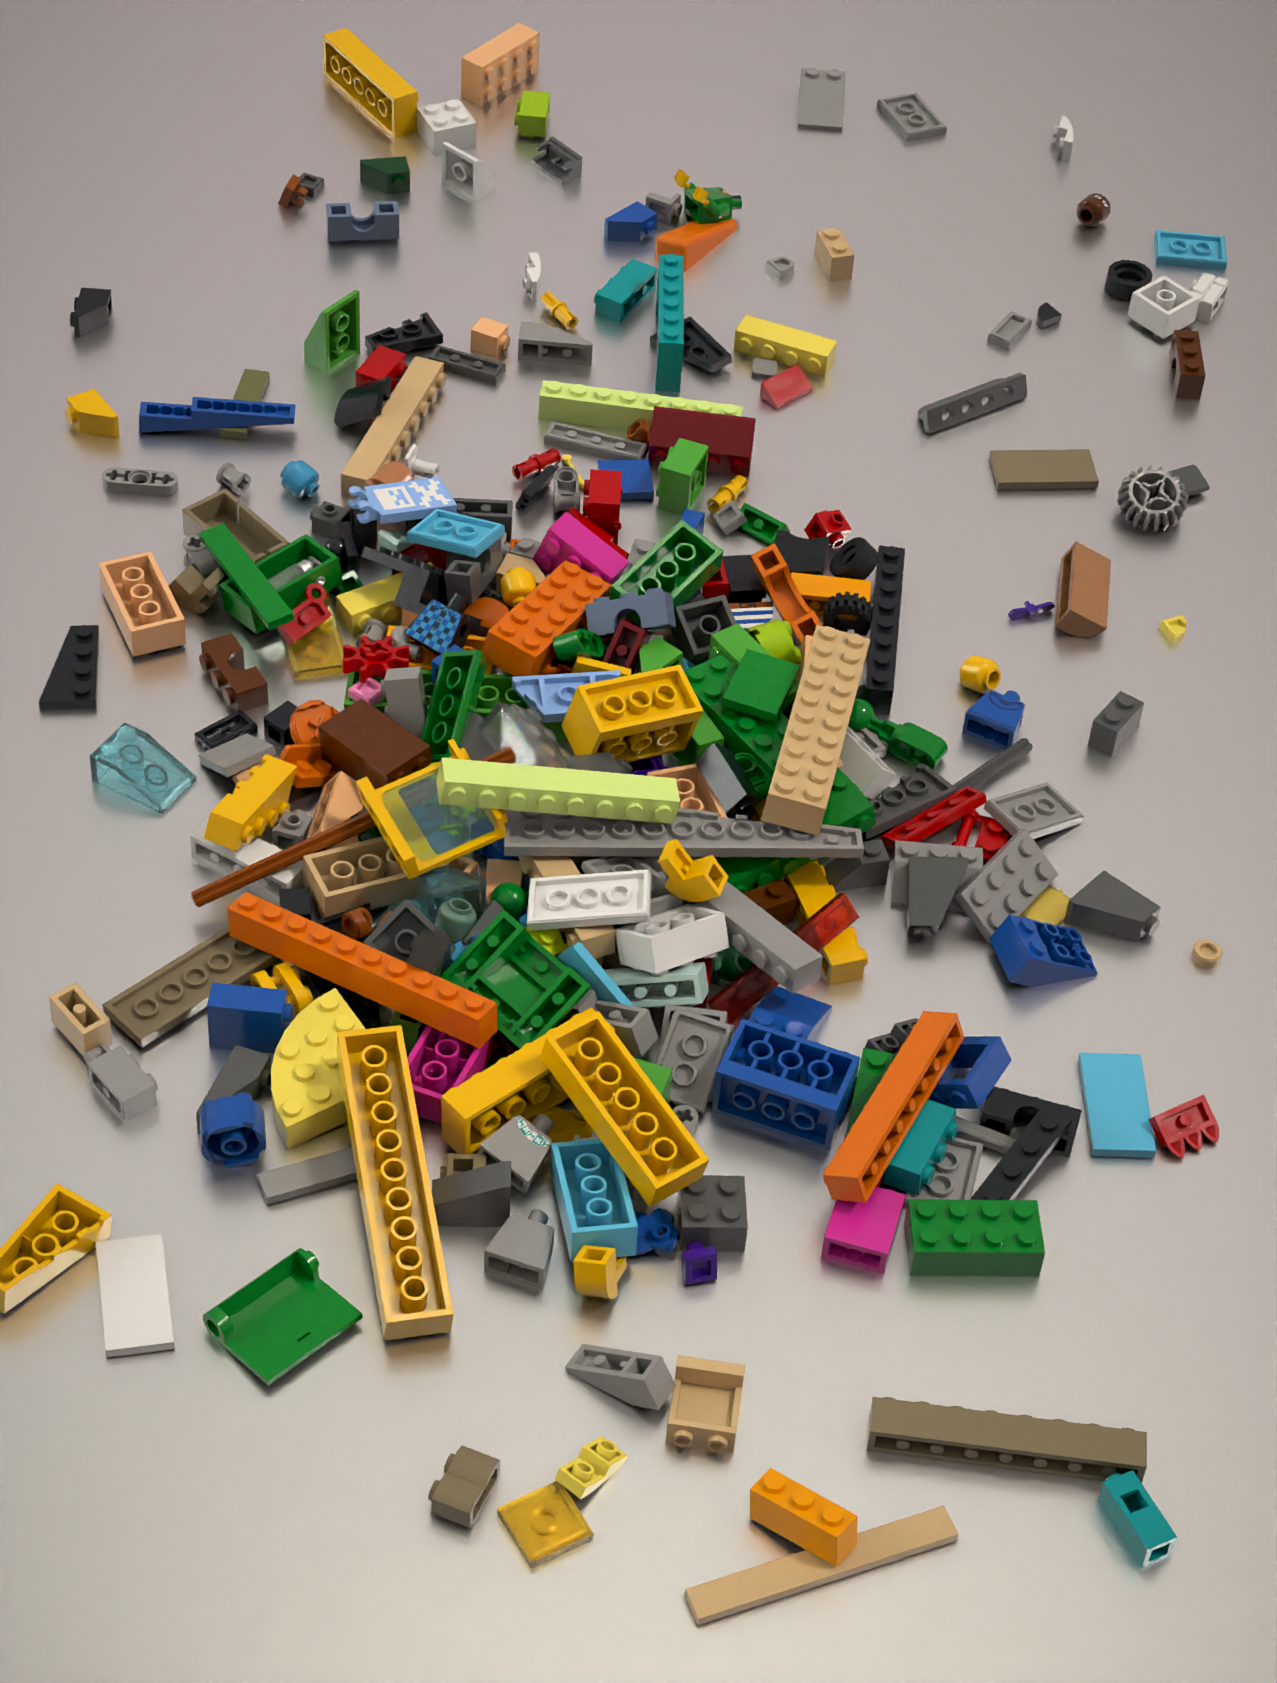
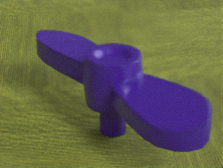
(1030, 610)

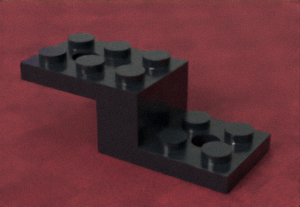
(419, 583)

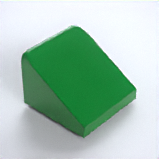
(350, 582)

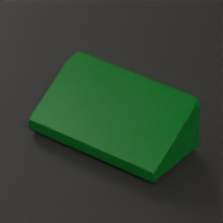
(761, 524)

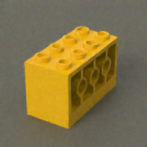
(633, 715)

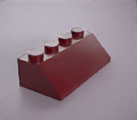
(728, 438)

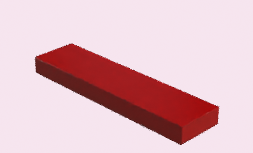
(935, 817)

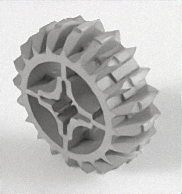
(1157, 486)

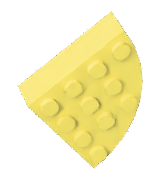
(306, 1070)

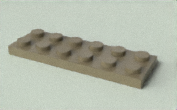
(184, 986)

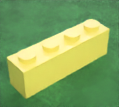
(785, 345)
(369, 602)

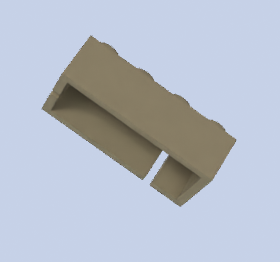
(247, 527)

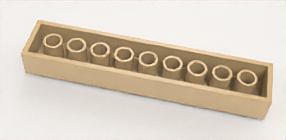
(816, 731)

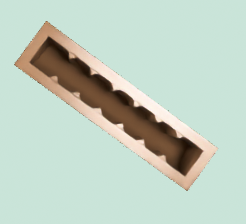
(1083, 592)

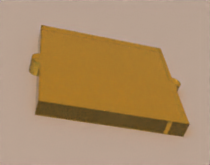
(1048, 907)

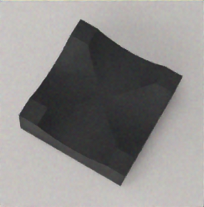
(803, 554)

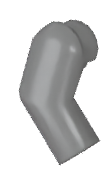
(400, 639)

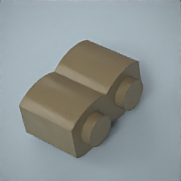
(464, 1486)

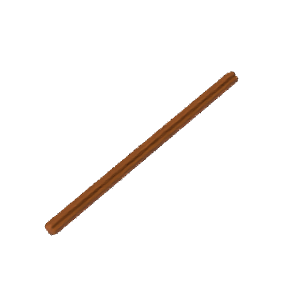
(309, 846)

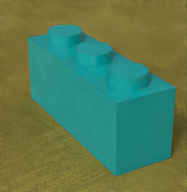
(625, 291)
(922, 1148)

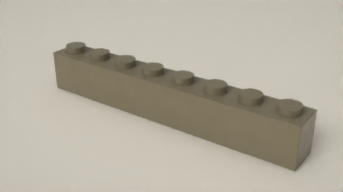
(1004, 1440)

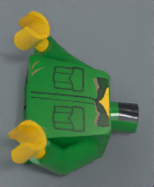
(706, 204)

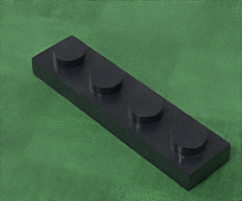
(1024, 1155)

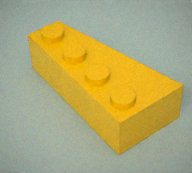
(252, 805)
(48, 1243)

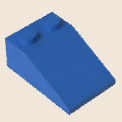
(792, 1013)

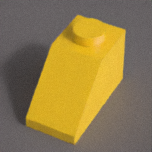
(92, 414)

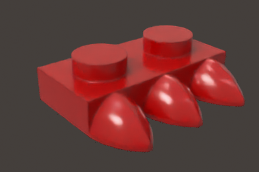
(1186, 1124)

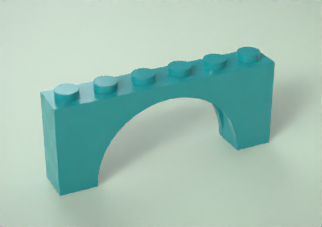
(670, 323)

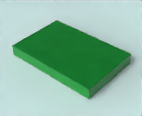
(760, 685)

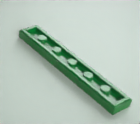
(246, 576)

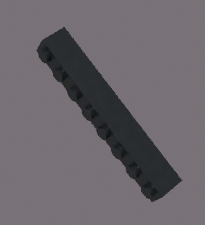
(884, 629)

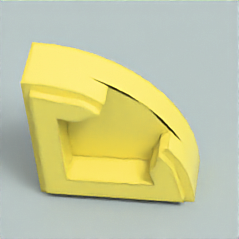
(1173, 628)

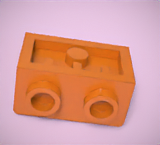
(311, 768)

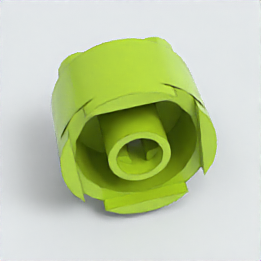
(776, 640)

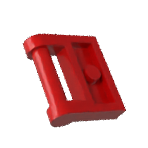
(990, 838)

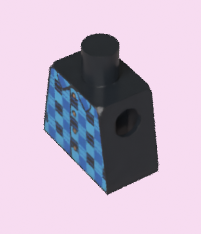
(441, 625)

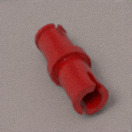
(536, 464)

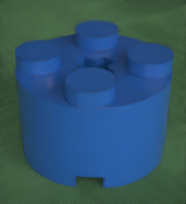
(232, 1130)

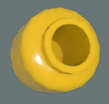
(516, 585)
(980, 674)

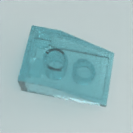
(140, 769)

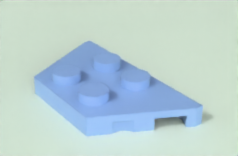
(553, 693)

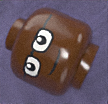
(1093, 210)

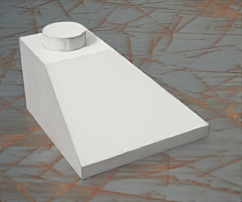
(466, 173)

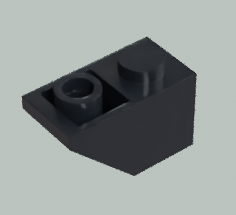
(91, 310)

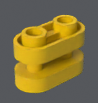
(285, 978)

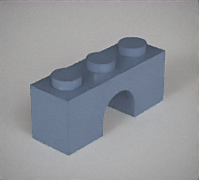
(380, 224)
(654, 610)

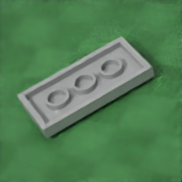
(1006, 884)

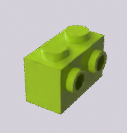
(532, 113)

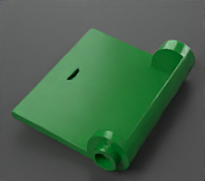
(281, 1317)

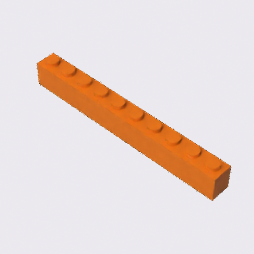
(363, 969)

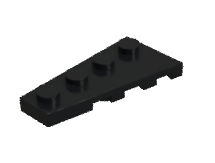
(75, 672)

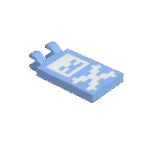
(401, 500)

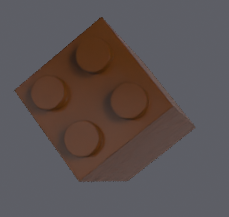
(371, 745)

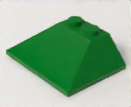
(519, 975)

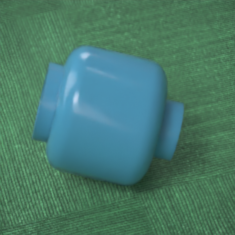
(300, 479)

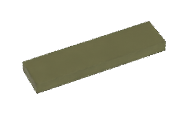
(250, 388)

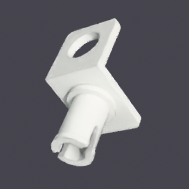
(420, 467)

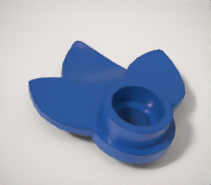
(656, 1232)

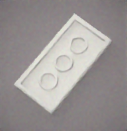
(589, 900)
(134, 1295)

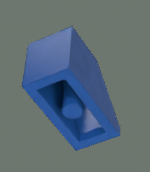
(631, 224)

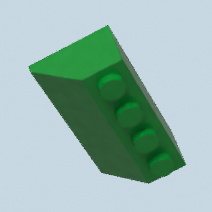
(453, 700)

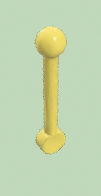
(567, 459)

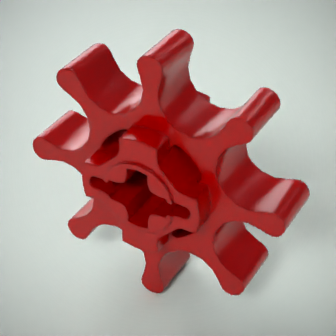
(374, 658)

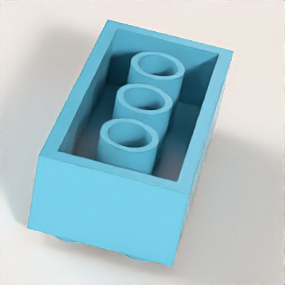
(592, 1198)

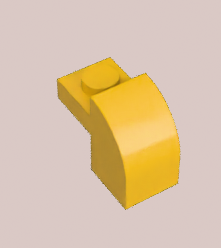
(691, 879)
(598, 1271)

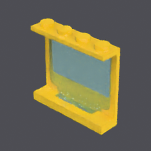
(421, 829)

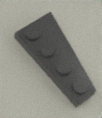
(908, 798)

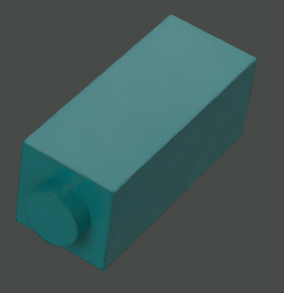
(1137, 1518)

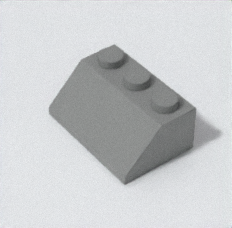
(904, 849)

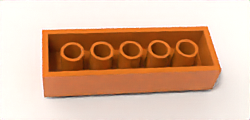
(525, 635)

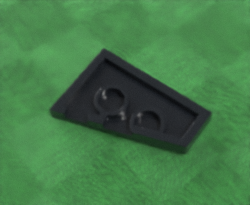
(408, 336)
(700, 347)

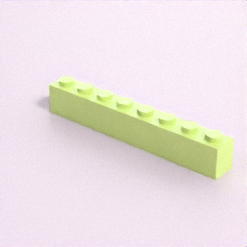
(612, 407)
(557, 791)

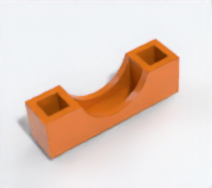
(782, 591)

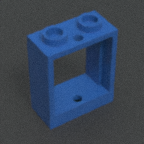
(987, 1061)

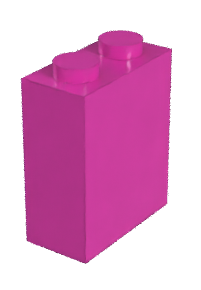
(864, 1232)

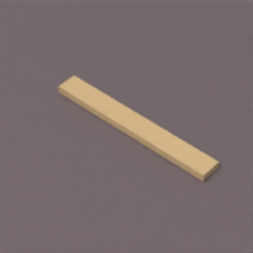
(805, 1570)

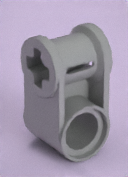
(566, 490)
(199, 556)

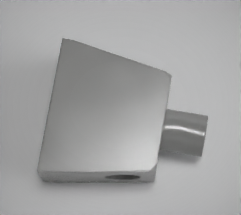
(522, 1249)

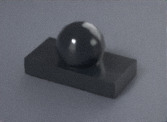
(345, 547)

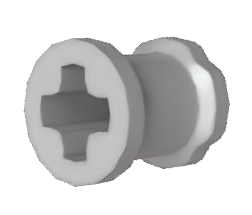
(231, 477)
(373, 630)

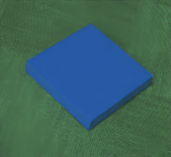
(635, 478)

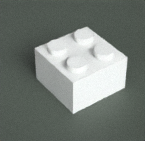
(446, 123)
(1163, 306)

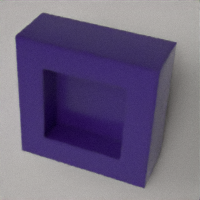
(699, 1264)

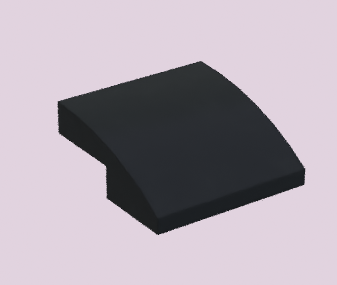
(362, 402)

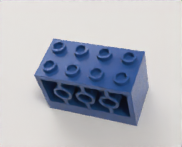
(785, 1084)

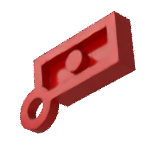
(306, 615)

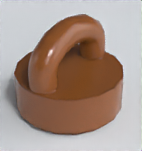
(639, 431)
(357, 923)

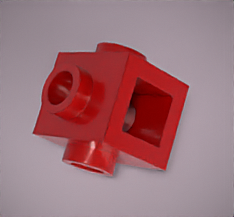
(829, 525)

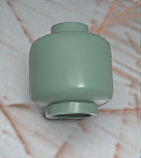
(455, 918)

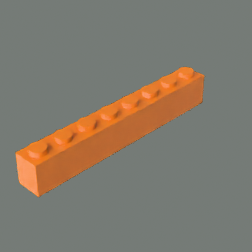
(893, 1107)

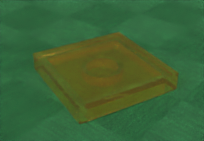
(545, 1524)

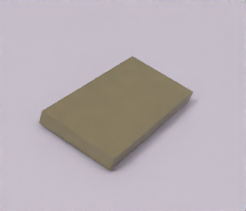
(1043, 469)

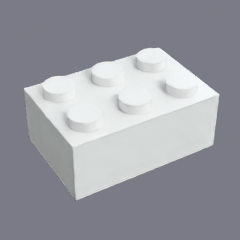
(672, 939)

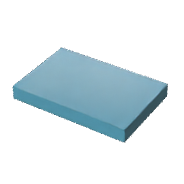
(1190, 250)
(456, 533)

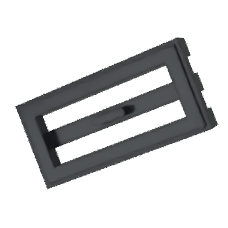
(535, 488)
(227, 732)

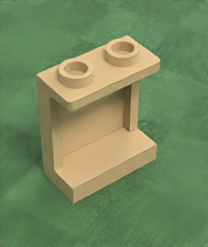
(705, 1404)

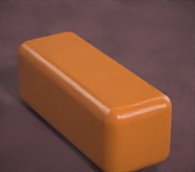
(693, 240)

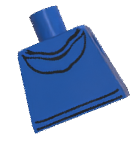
(995, 718)

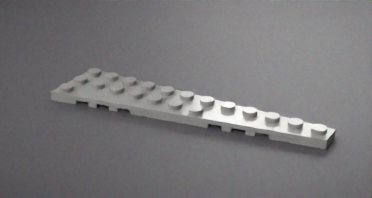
(696, 830)

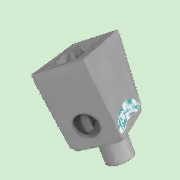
(523, 1145)

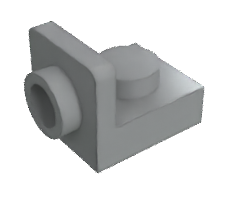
(666, 208)

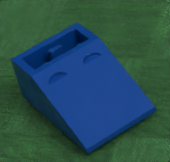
(1040, 952)

